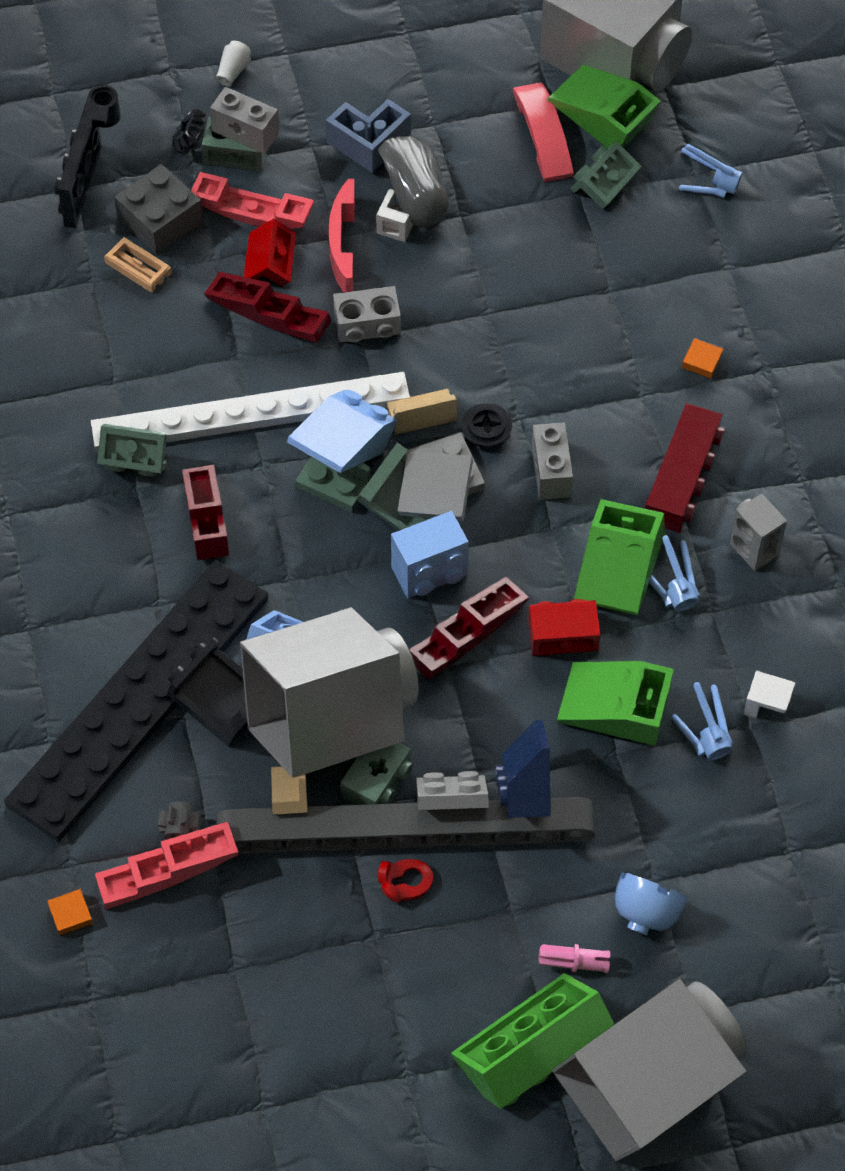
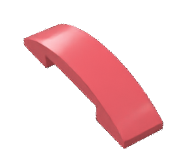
(545, 131)
(250, 206)
(342, 211)

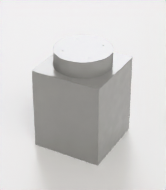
(616, 36)
(327, 690)
(654, 1066)

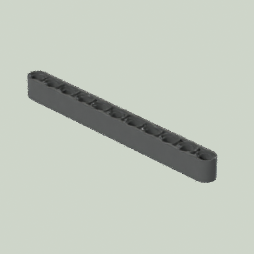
(404, 827)

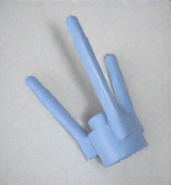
(725, 178)
(682, 591)
(714, 739)

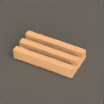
(134, 268)

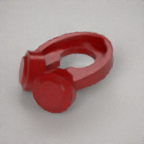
(388, 872)

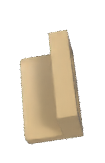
(423, 411)
(288, 793)

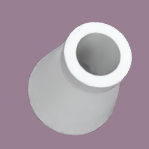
(233, 61)

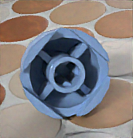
(647, 904)

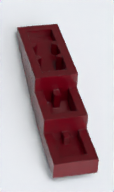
(272, 309)
(468, 627)

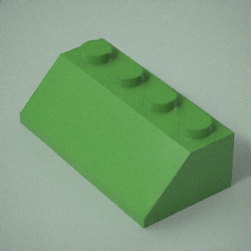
(533, 1039)

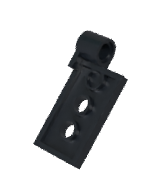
(79, 164)

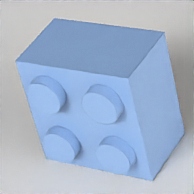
(429, 554)

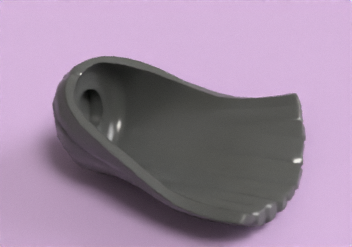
(415, 179)

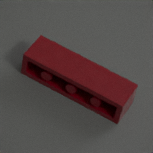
(684, 465)

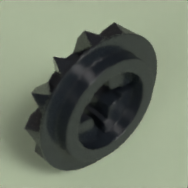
(189, 130)
(496, 417)

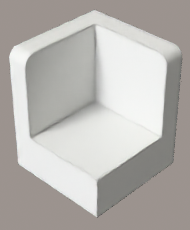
(392, 220)
(769, 693)

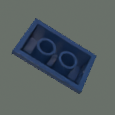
(525, 774)

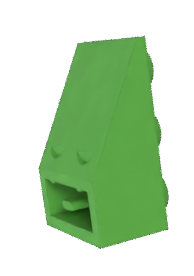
(605, 105)
(620, 556)
(617, 698)

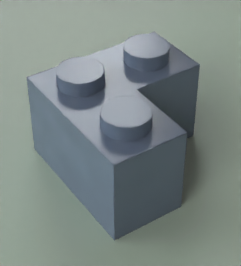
(361, 135)

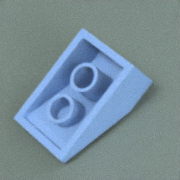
(344, 431)

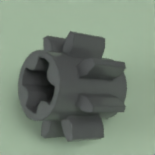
(178, 820)

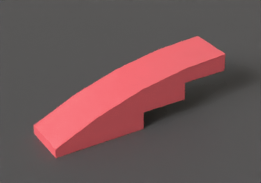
(167, 866)

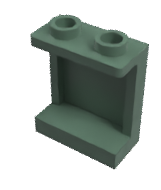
(384, 489)

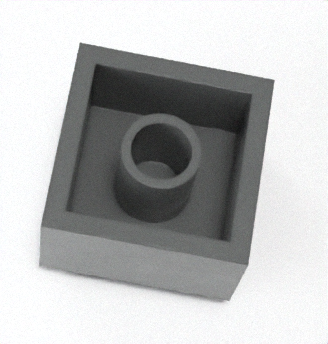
(158, 209)

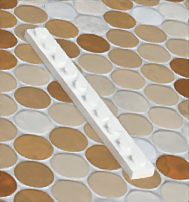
(254, 410)

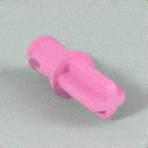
(574, 958)

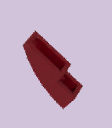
(205, 512)

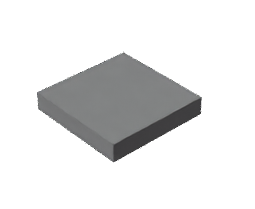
(435, 484)

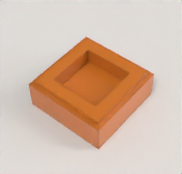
(702, 358)
(69, 912)

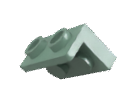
(607, 174)
(132, 449)
(331, 486)

